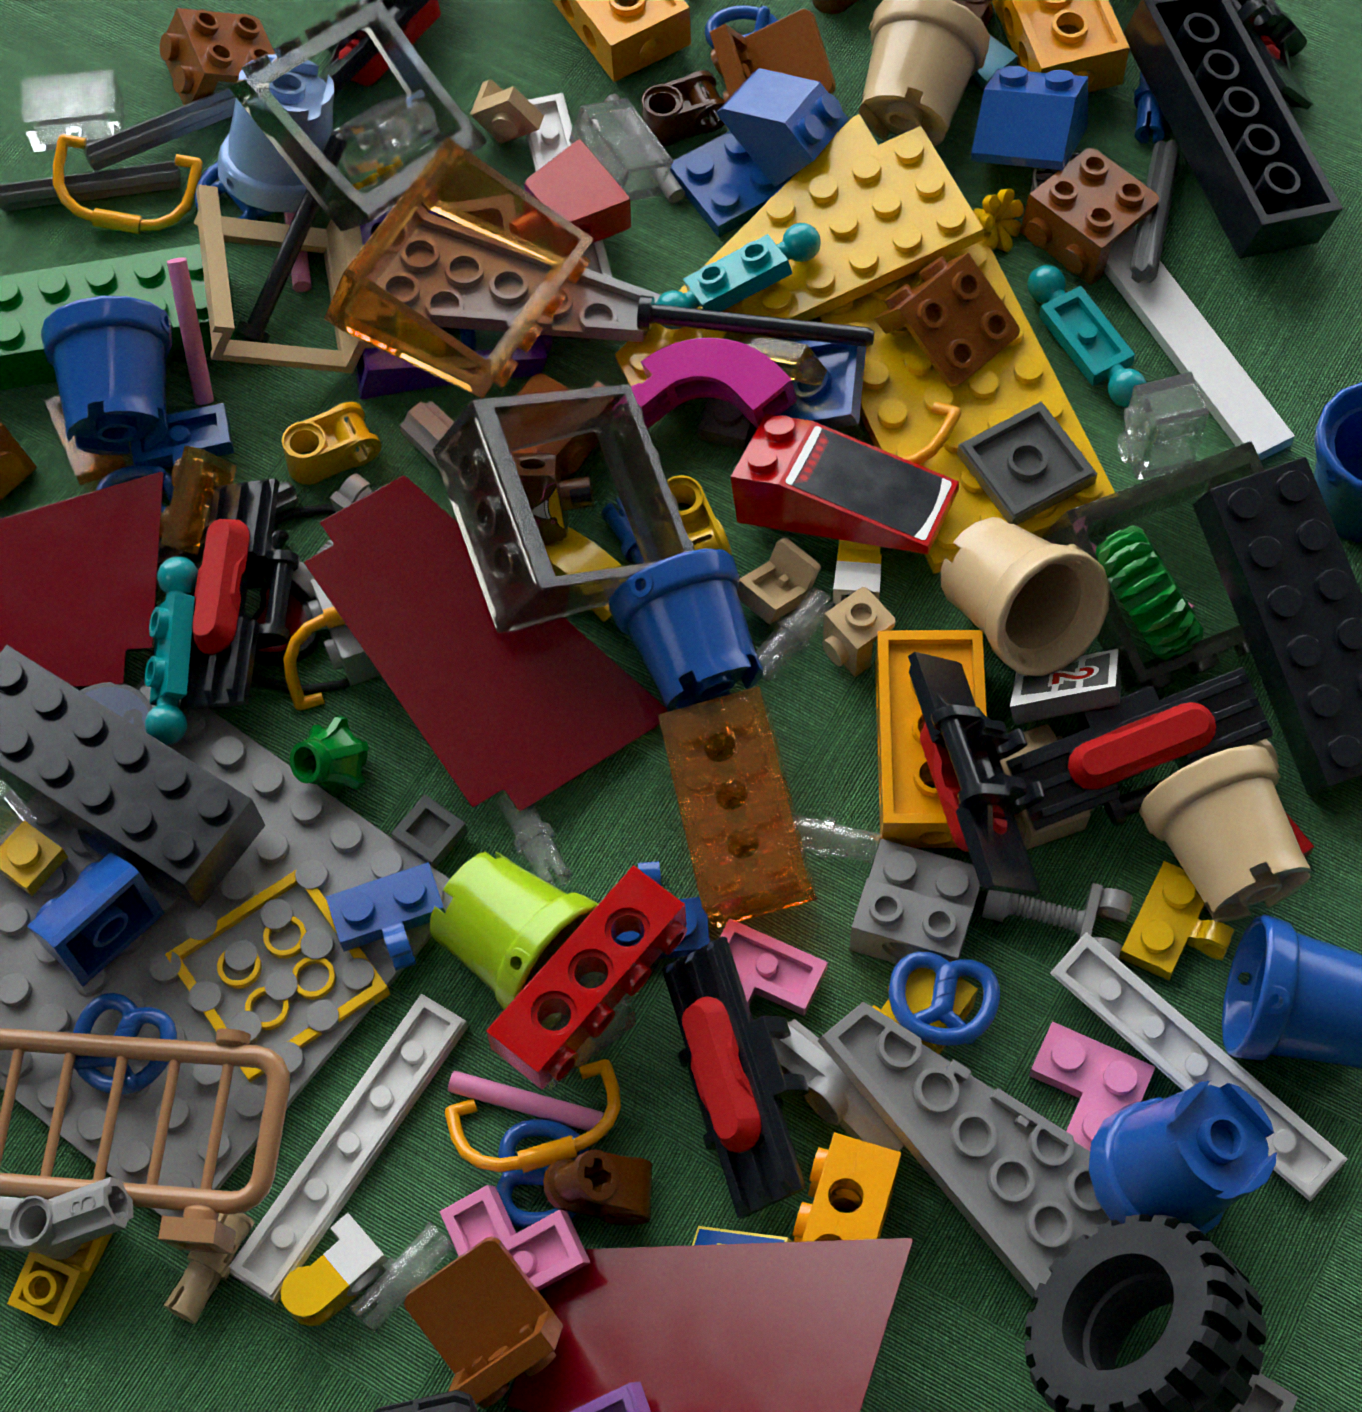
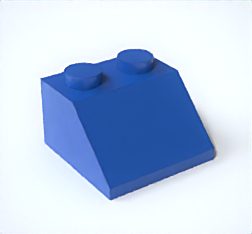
(1031, 118)
(782, 121)
(96, 917)

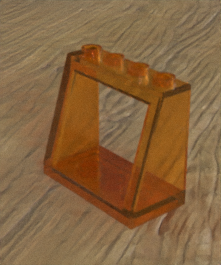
(489, 203)

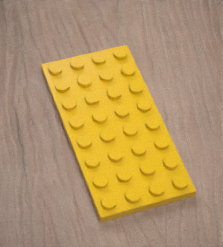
(904, 385)

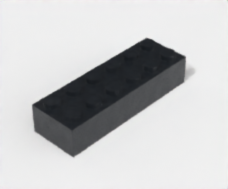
(1232, 124)
(1295, 611)
(119, 782)

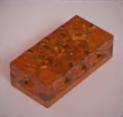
(766, 822)

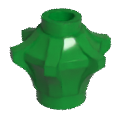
(330, 757)

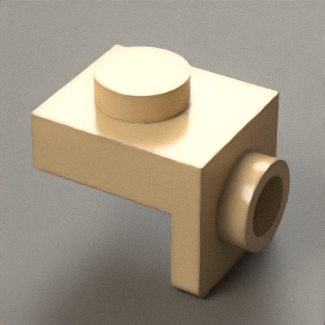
(505, 112)
(780, 582)
(853, 628)

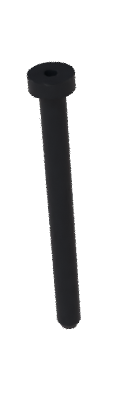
(652, 313)
(255, 327)

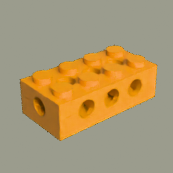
(628, 33)
(1085, 44)
(907, 806)
(849, 1177)

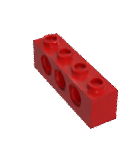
(631, 905)

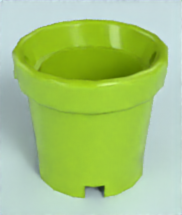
(505, 922)

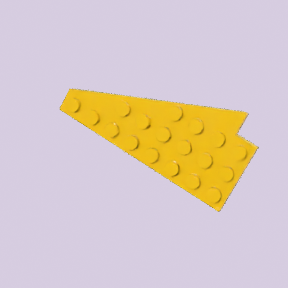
(877, 219)

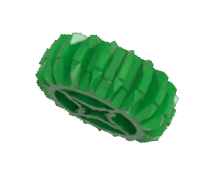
(1149, 592)

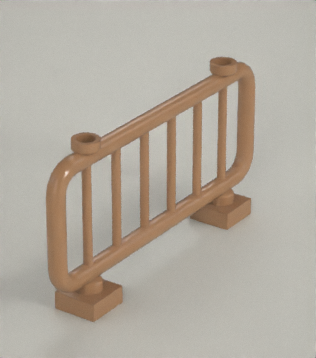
(199, 1226)

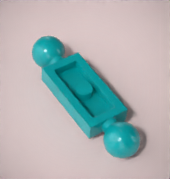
(745, 271)
(1085, 334)
(169, 666)

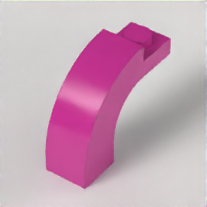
(713, 370)

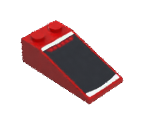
(837, 487)

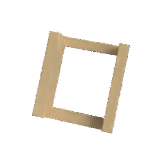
(338, 250)

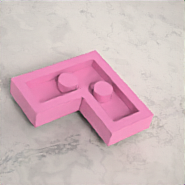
(774, 968)
(1094, 1073)
(543, 1250)

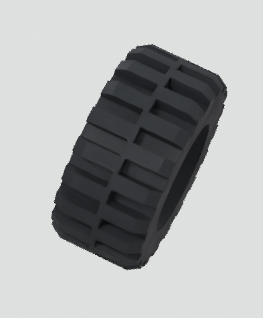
(1112, 1284)

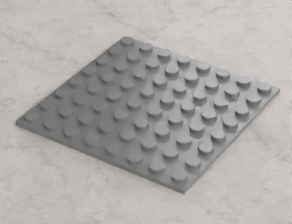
(303, 833)

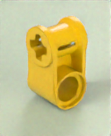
(331, 444)
(699, 520)

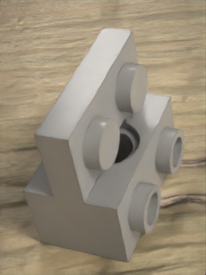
(914, 904)

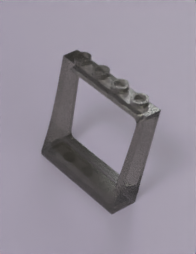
(334, 193)

